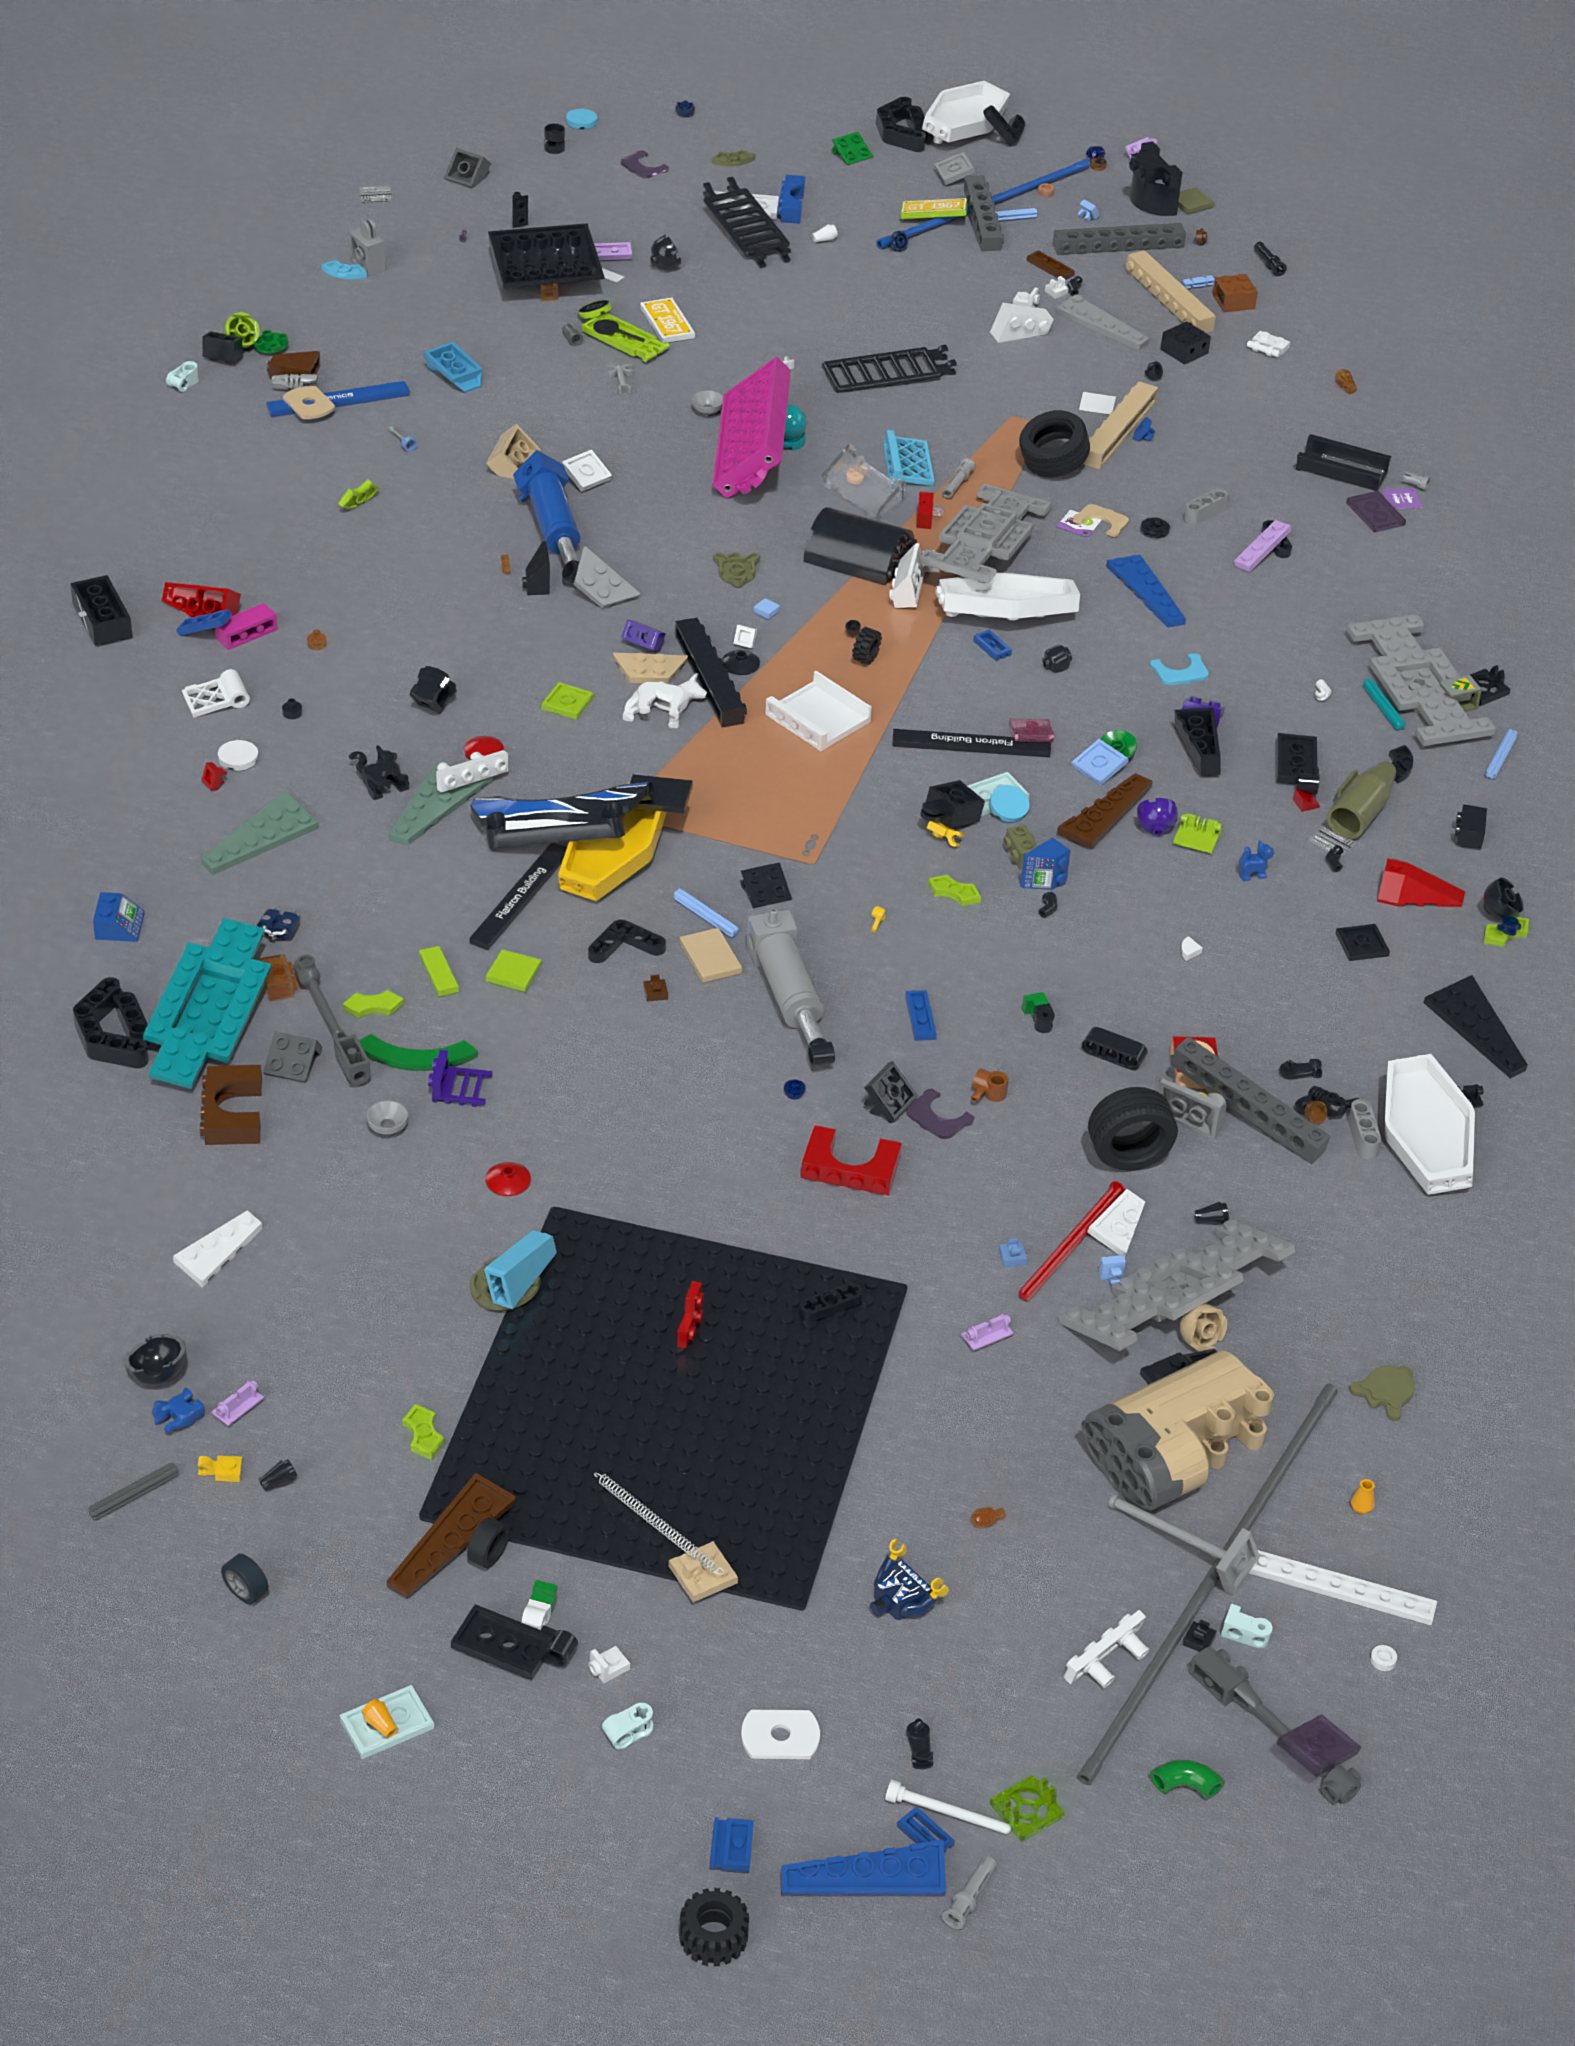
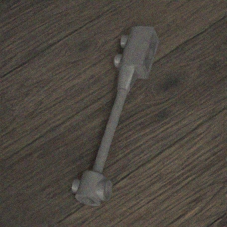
(346, 1047)
(1228, 1684)

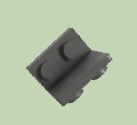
(291, 1056)

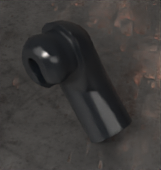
(1074, 284)
(1333, 858)
(1051, 904)

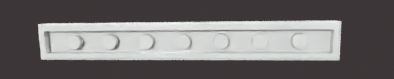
(1344, 1587)

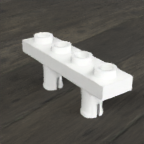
(471, 771)
(1123, 1635)

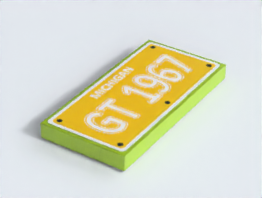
(934, 208)

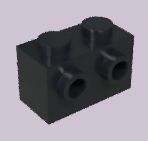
(222, 347)
(1471, 826)

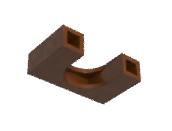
(228, 1127)

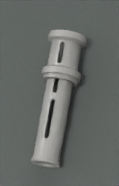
(961, 474)
(965, 1900)

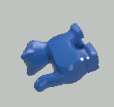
(1255, 862)
(180, 1408)

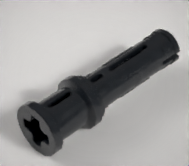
(1272, 261)

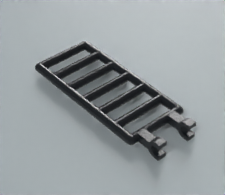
(930, 355)

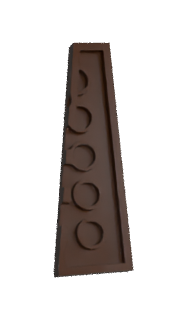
(1098, 819)
(450, 1533)

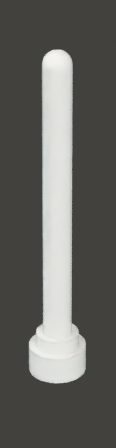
(897, 1792)

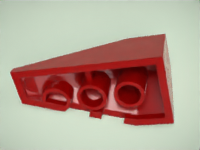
(200, 600)
(1412, 885)

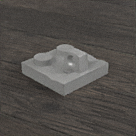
(954, 168)

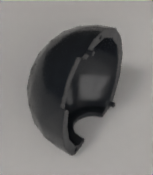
(156, 1359)

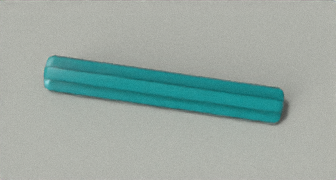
(1384, 704)

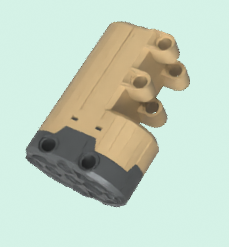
(1176, 1428)

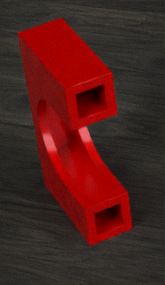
(872, 1176)

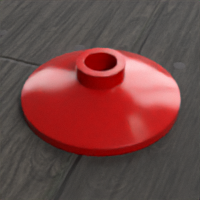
(508, 1179)

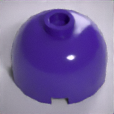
(1157, 816)

